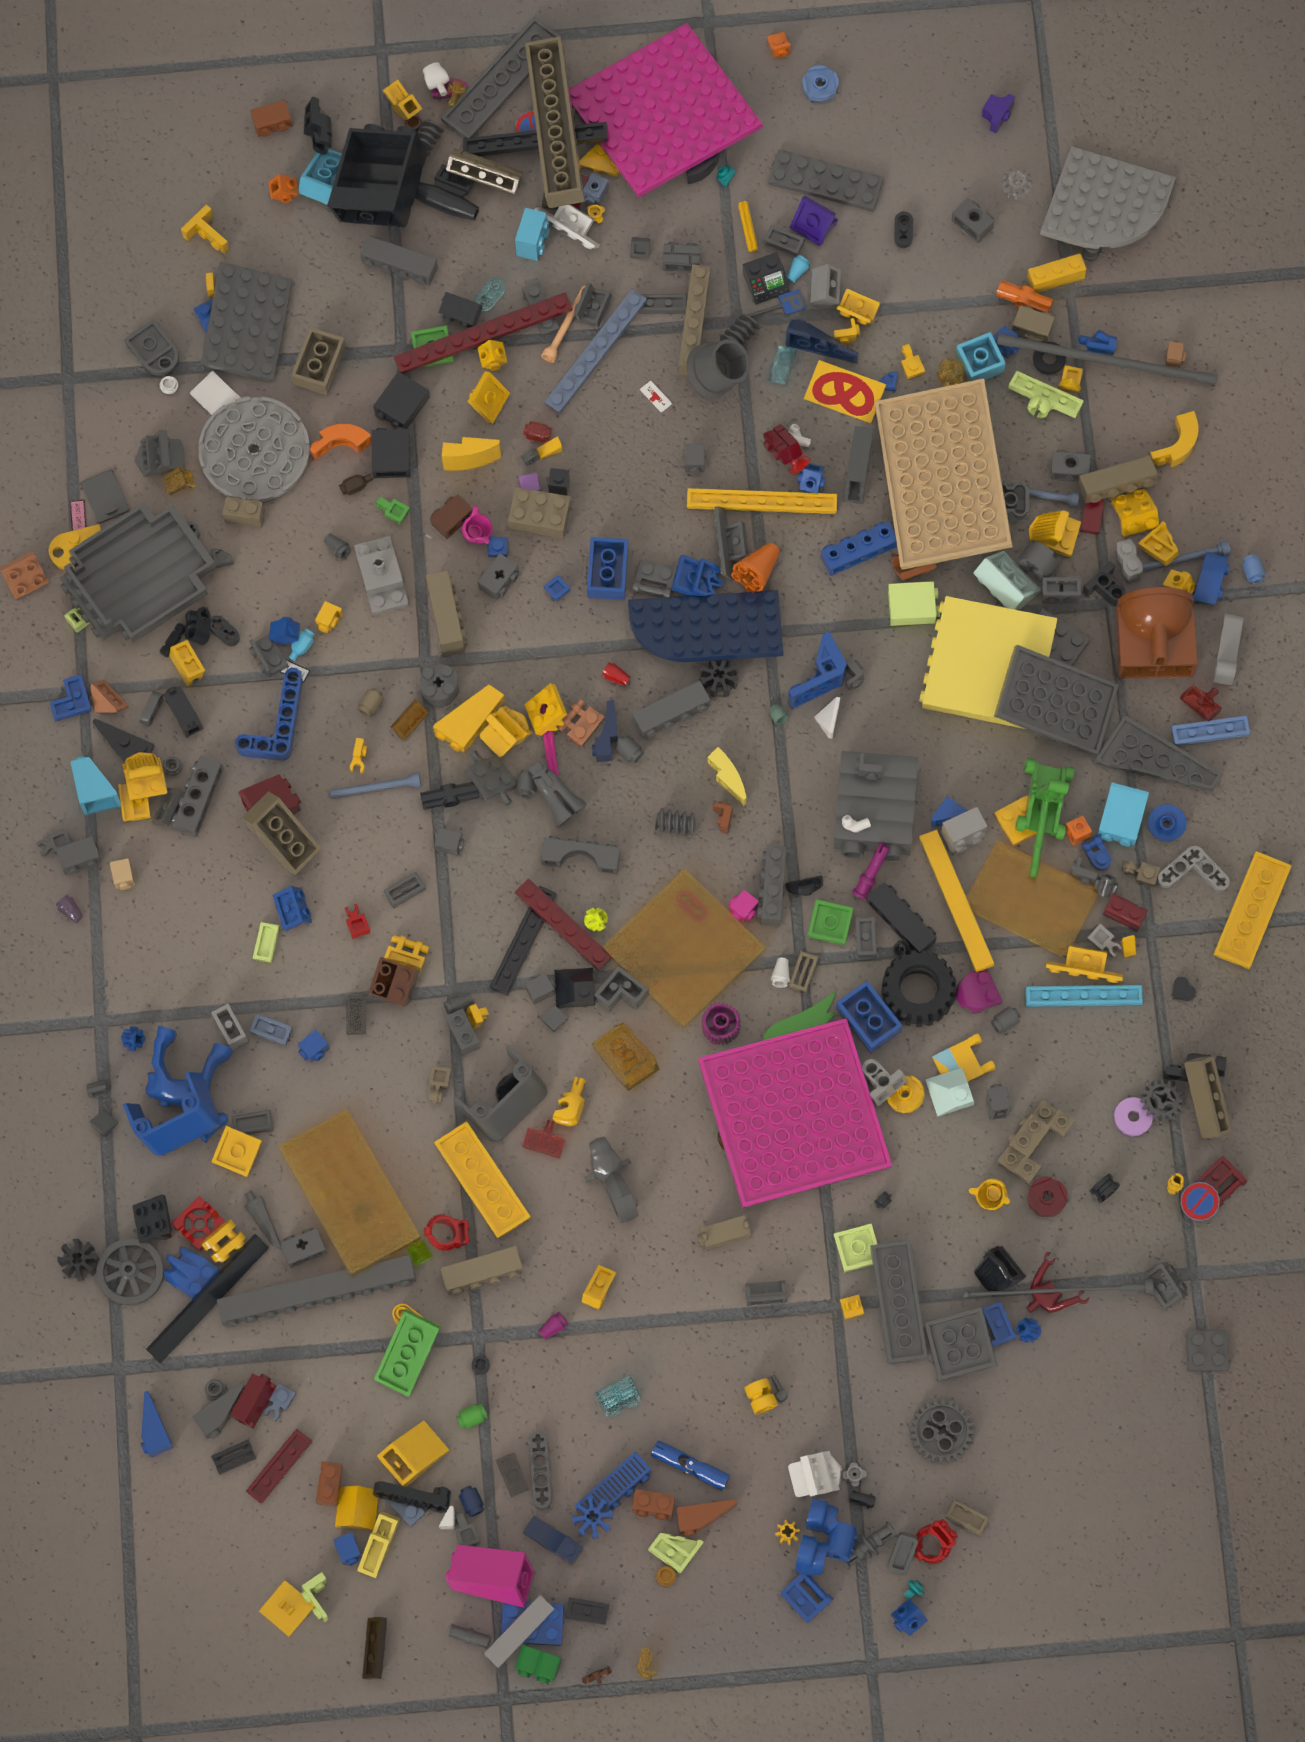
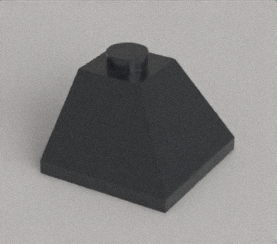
(574, 987)

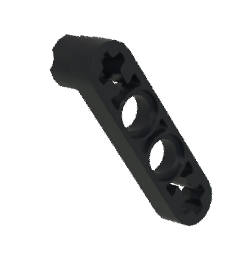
(436, 1501)

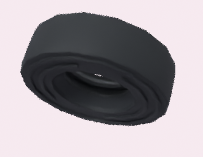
(1048, 369)

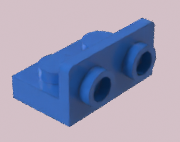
(292, 907)

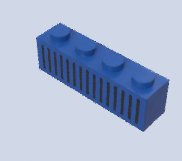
(618, 1484)

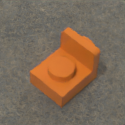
(779, 45)

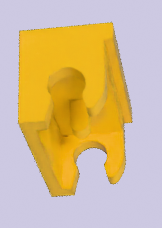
(186, 662)

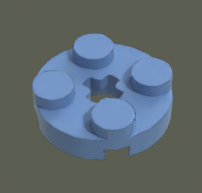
(818, 93)

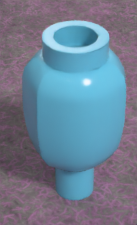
(302, 645)

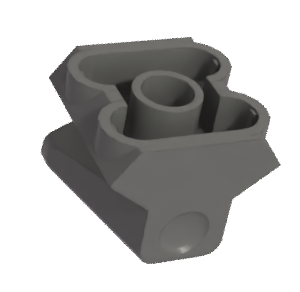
(1016, 501)

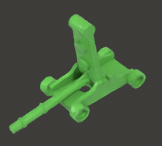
(1051, 796)

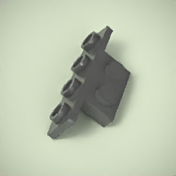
(731, 542)

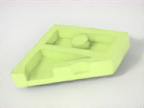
(675, 1551)

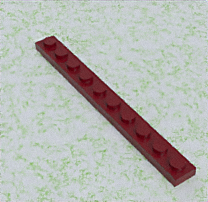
(482, 333)

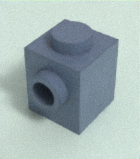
(595, 189)

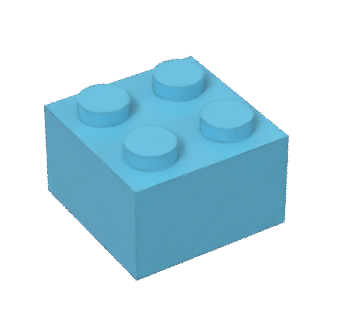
(531, 234)
(980, 358)

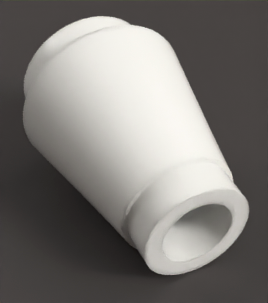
(780, 974)

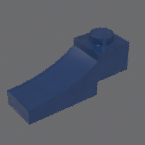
(602, 745)
(553, 1540)

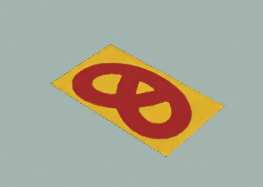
(844, 391)

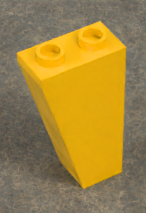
(469, 719)

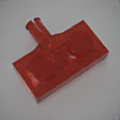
(1202, 702)
(544, 1141)

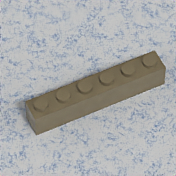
(694, 313)

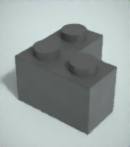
(619, 986)

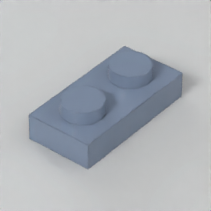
(271, 1029)
(408, 1513)

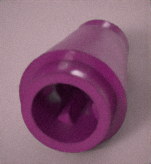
(553, 1325)

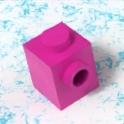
(743, 906)

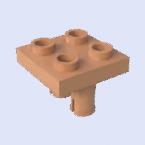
(23, 575)

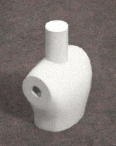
(436, 77)

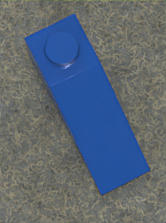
(153, 1431)

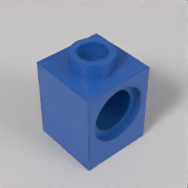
(348, 1549)

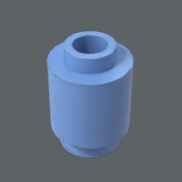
(1253, 569)

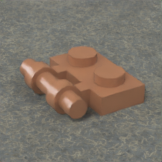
(585, 726)

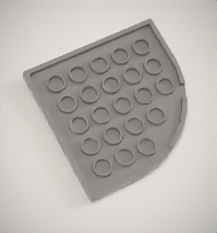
(1105, 201)

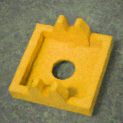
(554, 713)

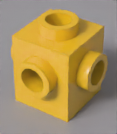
(492, 355)
(1180, 580)

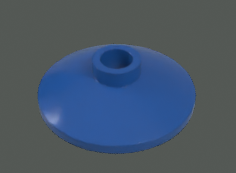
(1171, 815)

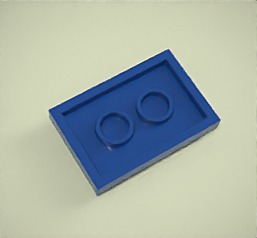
(546, 1634)

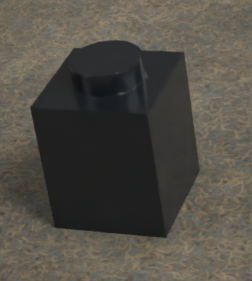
(559, 481)

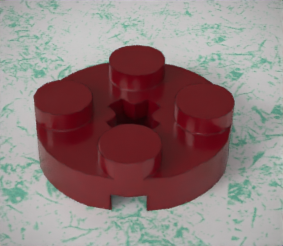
(1043, 1207)

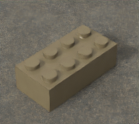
(446, 613)
(281, 833)

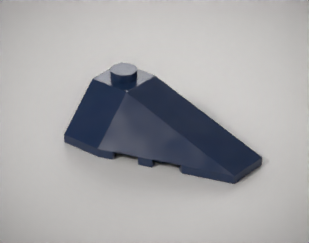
(811, 339)

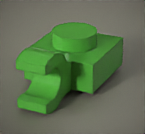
(394, 511)

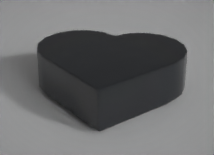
(1183, 990)

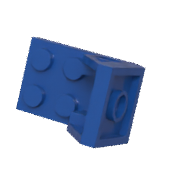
(829, 674)

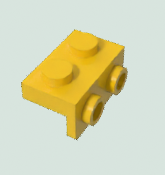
(858, 306)

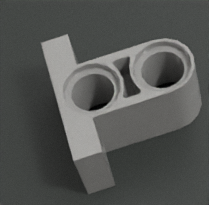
(880, 1076)

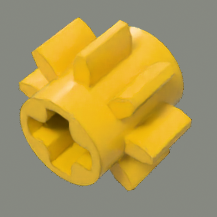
(783, 1536)

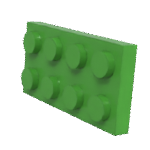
(407, 1353)

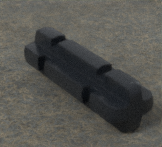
(173, 639)

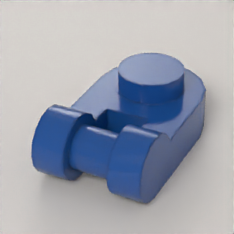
(1101, 859)

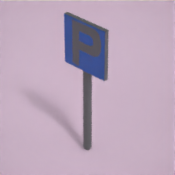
(790, 302)

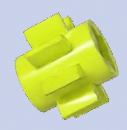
(596, 919)

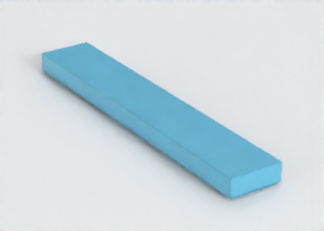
(1083, 995)

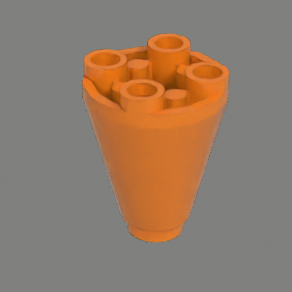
(756, 568)

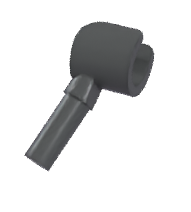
(781, 1395)

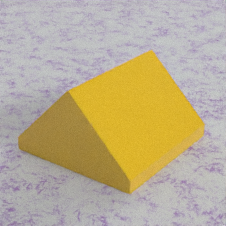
(356, 1508)

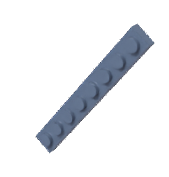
(595, 351)

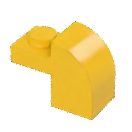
(402, 103)

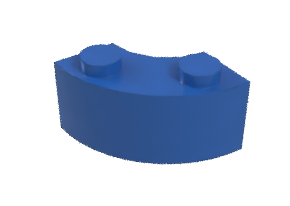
(1211, 577)

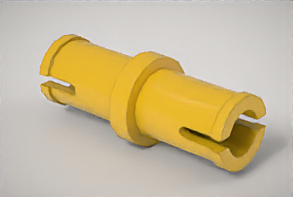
(1175, 1183)

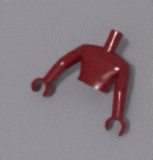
(1049, 1301)

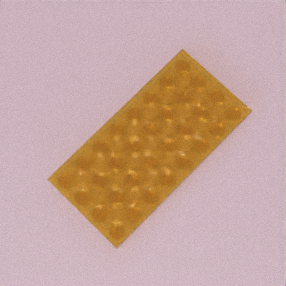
(349, 1192)

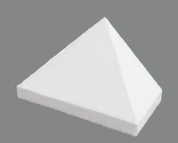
(827, 717)

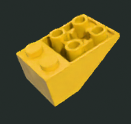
(412, 1454)

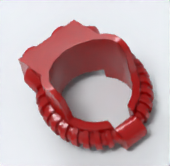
(459, 1230)
(943, 1533)

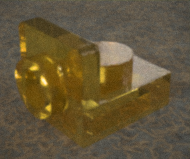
(178, 480)
(645, 1660)

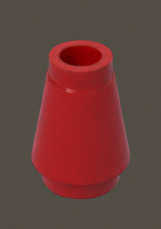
(615, 674)

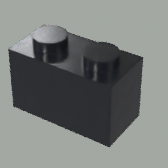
(461, 309)

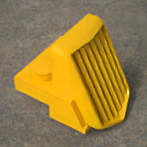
(1055, 531)
(505, 730)
(144, 776)

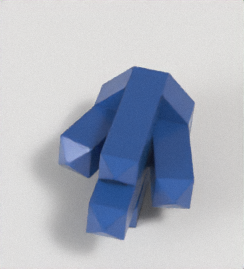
(1099, 343)

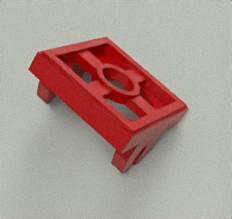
(179, 1222)

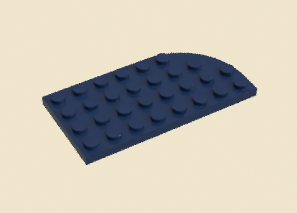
(709, 626)

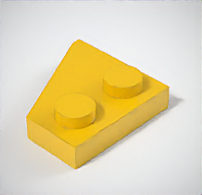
(599, 161)
(1160, 545)

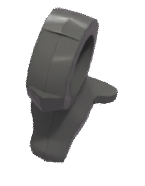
(607, 1168)

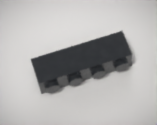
(901, 919)

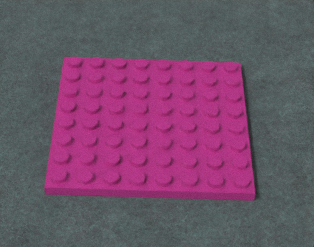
(664, 109)
(794, 1112)

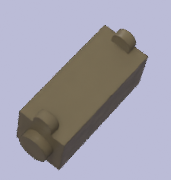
(724, 1233)

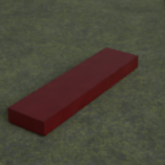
(278, 1466)

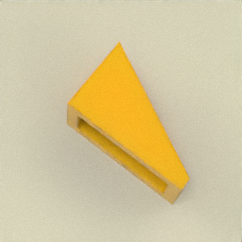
(550, 448)
(1129, 946)

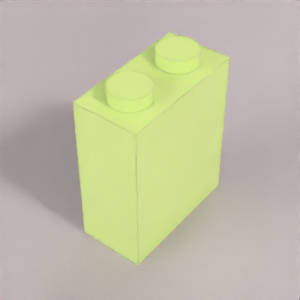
(913, 603)

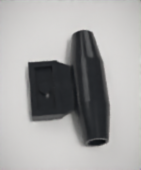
(448, 194)

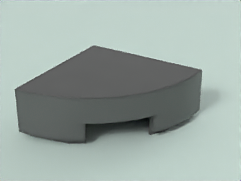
(221, 558)

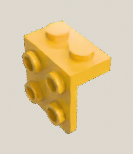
(1136, 512)

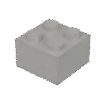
(964, 830)

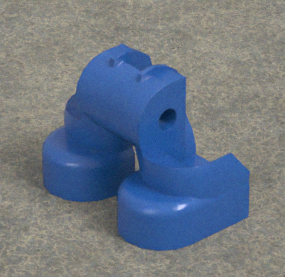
(839, 1543)

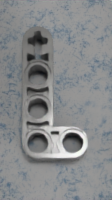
(1228, 649)

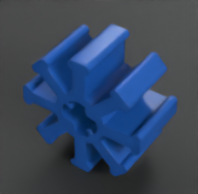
(597, 1511)

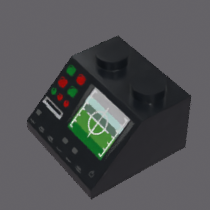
(766, 278)

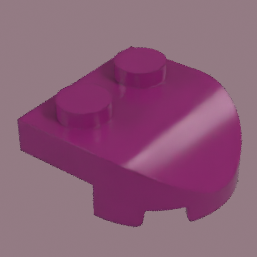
(977, 992)

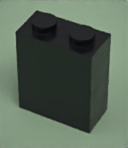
(401, 401)
(391, 453)

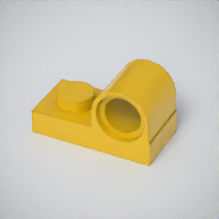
(598, 1287)

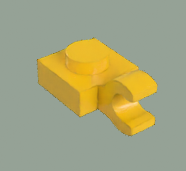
(912, 364)
(359, 752)

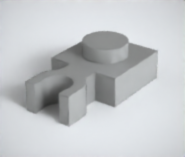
(1101, 938)

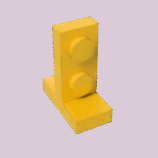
(199, 225)

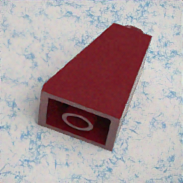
(276, 786)

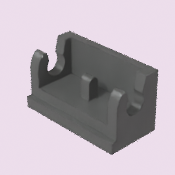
(766, 1293)

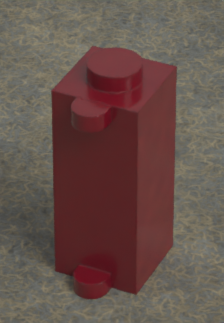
(253, 1400)

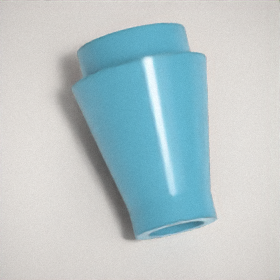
(798, 268)

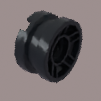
(1104, 1188)

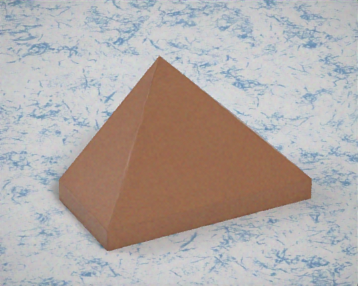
(105, 698)

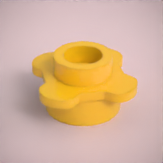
(596, 209)

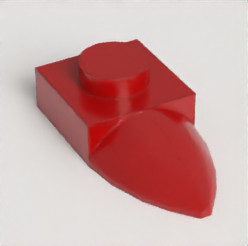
(798, 464)

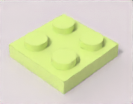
(854, 1247)

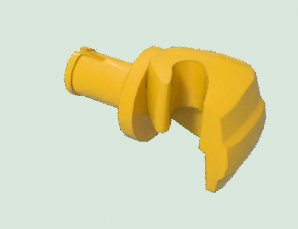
(571, 1115)

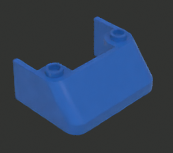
(196, 1121)

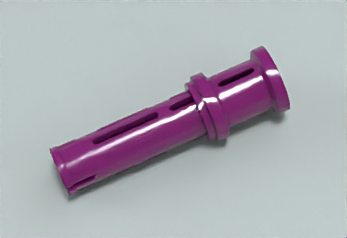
(868, 878)

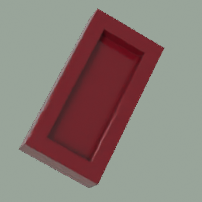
(1092, 517)

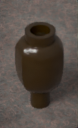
(354, 484)

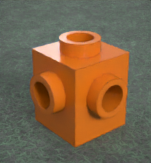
(283, 188)

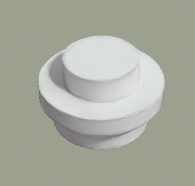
(169, 385)

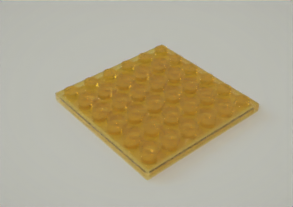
(684, 948)

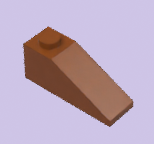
(699, 1516)

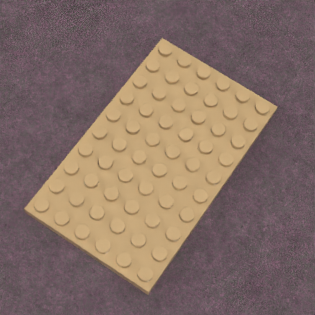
(943, 474)

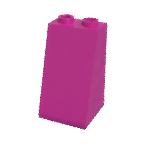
(491, 1574)

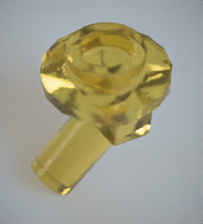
(456, 88)

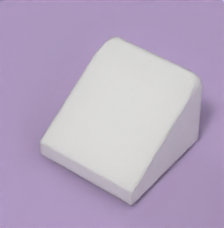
(448, 1520)

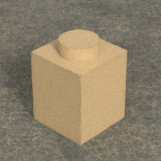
(122, 874)

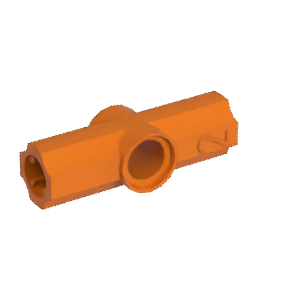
(1024, 296)

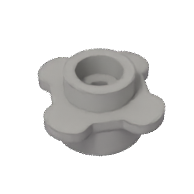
(854, 1468)

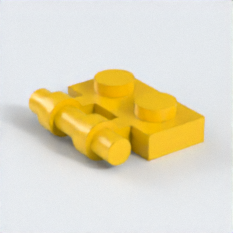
(401, 955)

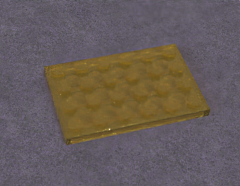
(1040, 908)

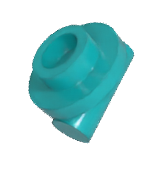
(725, 175)

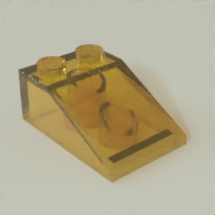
(626, 1056)

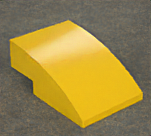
(470, 454)

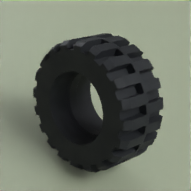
(923, 964)

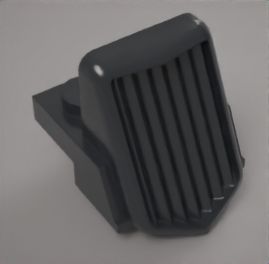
(998, 1270)

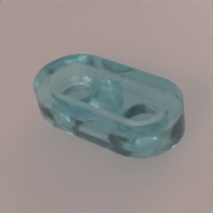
(491, 293)

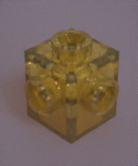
(950, 371)

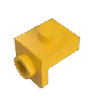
(847, 335)

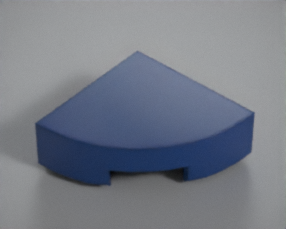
(890, 381)

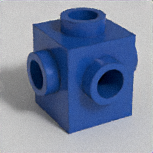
(811, 478)
(908, 1618)

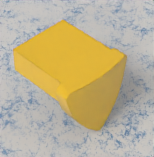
(1071, 379)

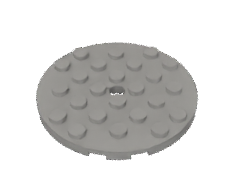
(249, 423)

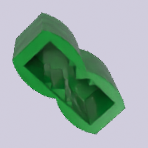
(537, 1664)

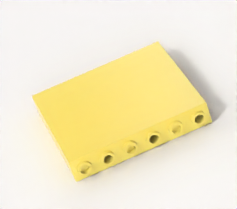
(975, 653)

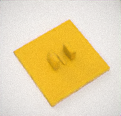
(286, 1608)

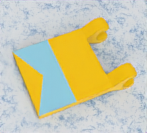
(963, 1057)

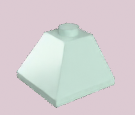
(950, 1092)

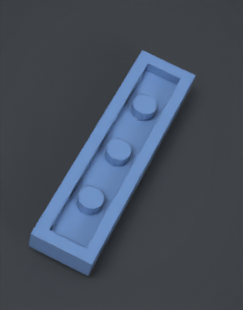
(1210, 731)

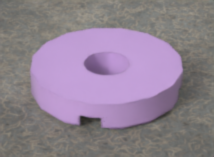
(1124, 1124)

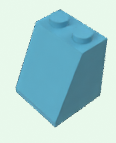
(92, 787)
(1123, 814)

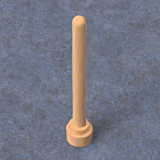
(550, 353)

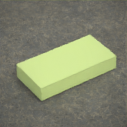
(266, 942)

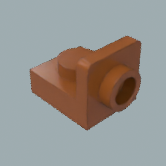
(725, 817)

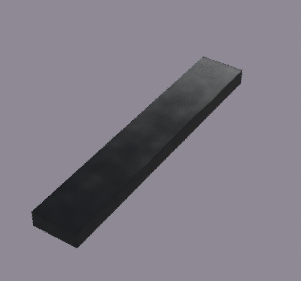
(519, 949)

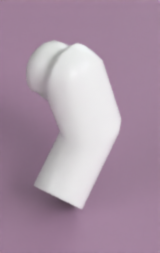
(794, 431)
(854, 826)

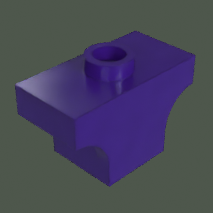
(998, 110)

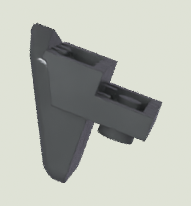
(159, 454)

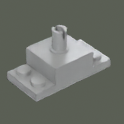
(381, 575)

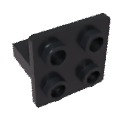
(152, 1219)

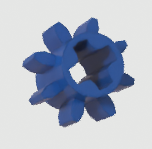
(133, 1038)
(1028, 1330)

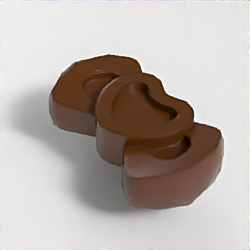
(596, 1675)

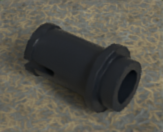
(862, 1499)

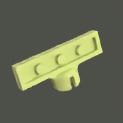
(1044, 396)

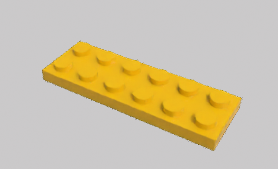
(1252, 910)
(482, 1180)

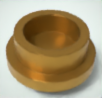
(666, 1576)

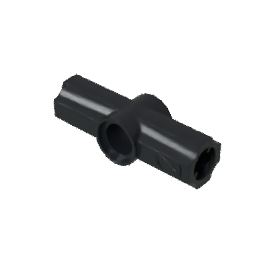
(449, 795)

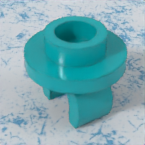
(915, 1588)

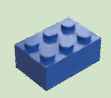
(607, 568)
(869, 1017)

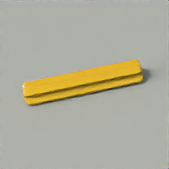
(748, 226)

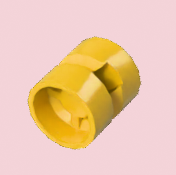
(761, 1397)

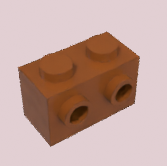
(653, 1504)

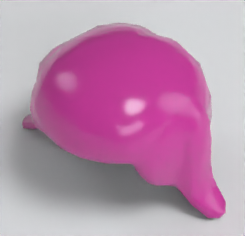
(477, 528)

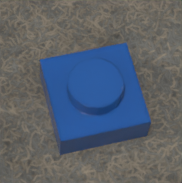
(497, 545)
(557, 588)

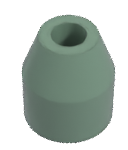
(778, 714)

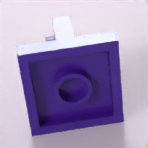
(813, 220)

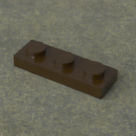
(374, 1648)

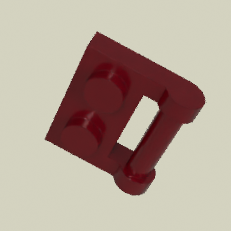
(1219, 1173)

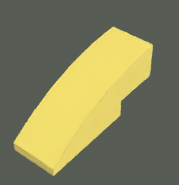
(727, 775)
(378, 1544)

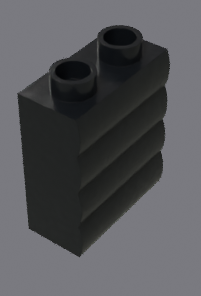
(378, 176)

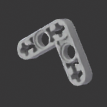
(1197, 864)

